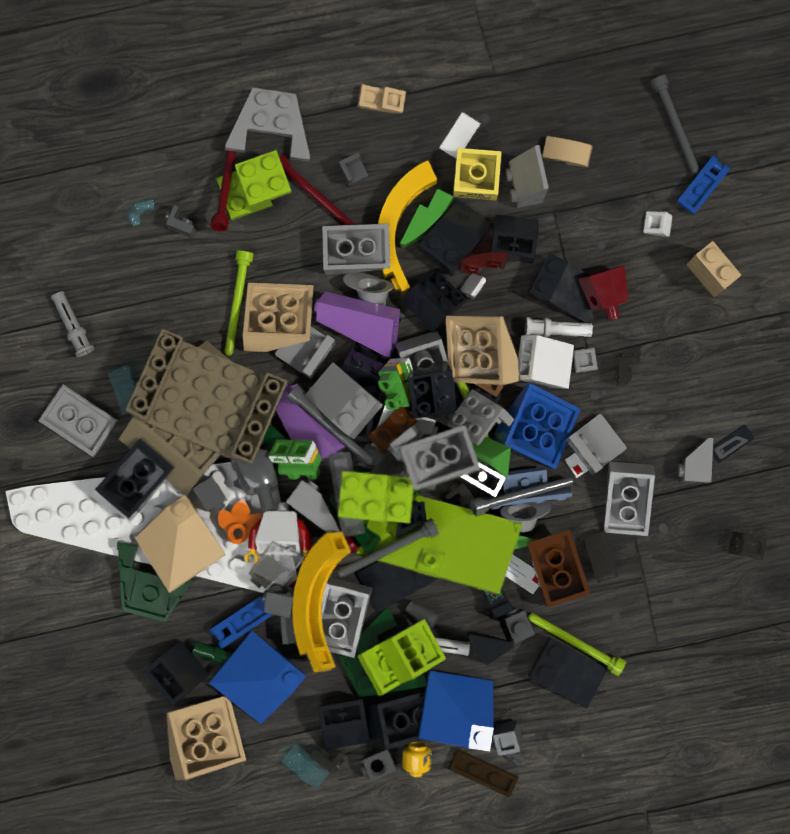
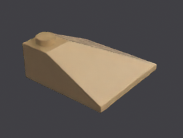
(276, 316)
(481, 350)
(179, 544)
(203, 738)

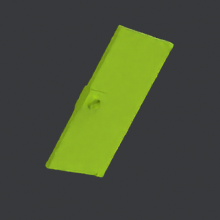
(465, 551)

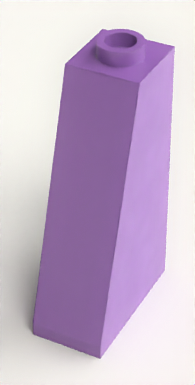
(360, 320)
(303, 426)

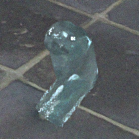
(137, 210)

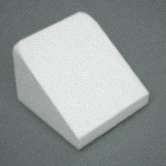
(658, 223)
(473, 285)

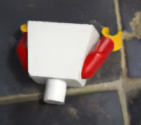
(281, 528)

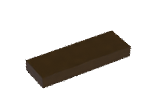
(483, 772)

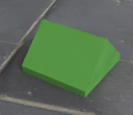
(493, 455)

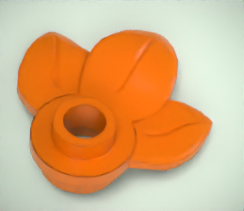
(238, 518)

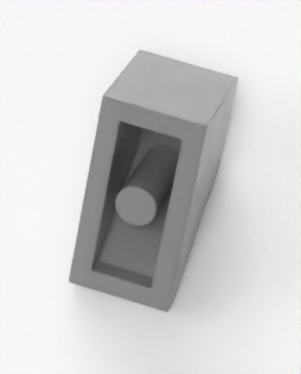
(697, 464)

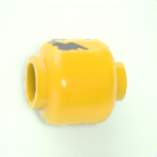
(416, 758)

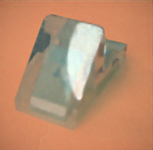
(305, 766)

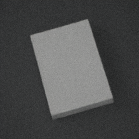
(78, 420)

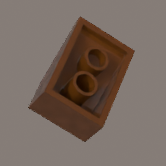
(558, 569)

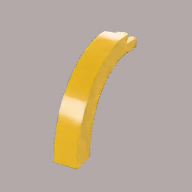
(400, 197)
(309, 595)

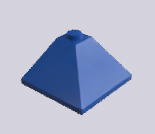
(539, 426)
(257, 677)
(457, 711)

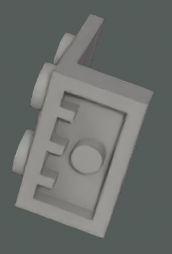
(308, 355)
(479, 416)
(408, 437)
(596, 444)

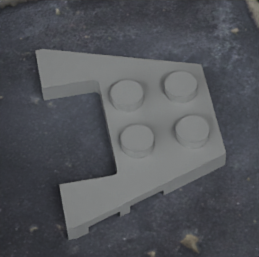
(270, 114)

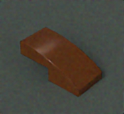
(392, 428)

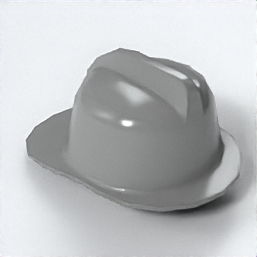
(369, 287)
(526, 513)

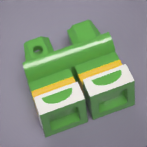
(395, 382)
(296, 458)

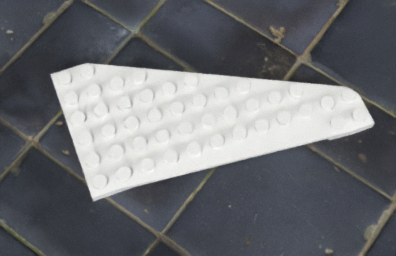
(83, 518)

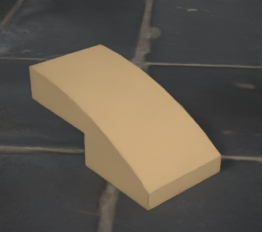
(380, 99)
(567, 151)

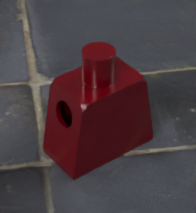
(606, 290)

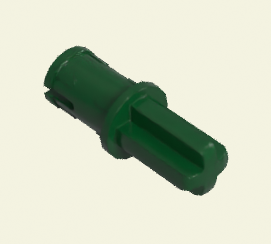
(211, 653)

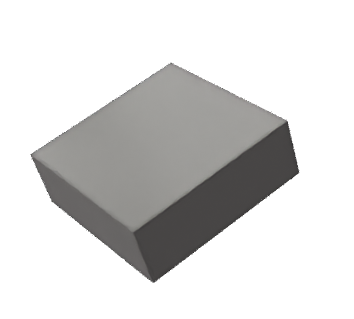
(584, 360)

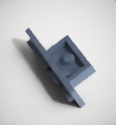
(529, 478)

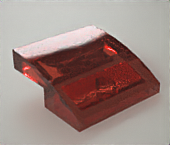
(476, 263)

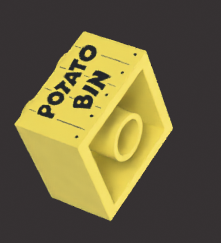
(477, 174)

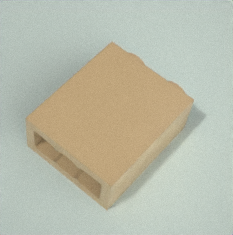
(713, 269)

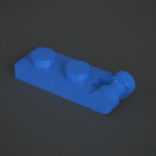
(702, 185)
(241, 622)

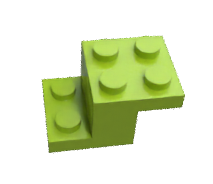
(256, 184)
(376, 497)
(401, 657)

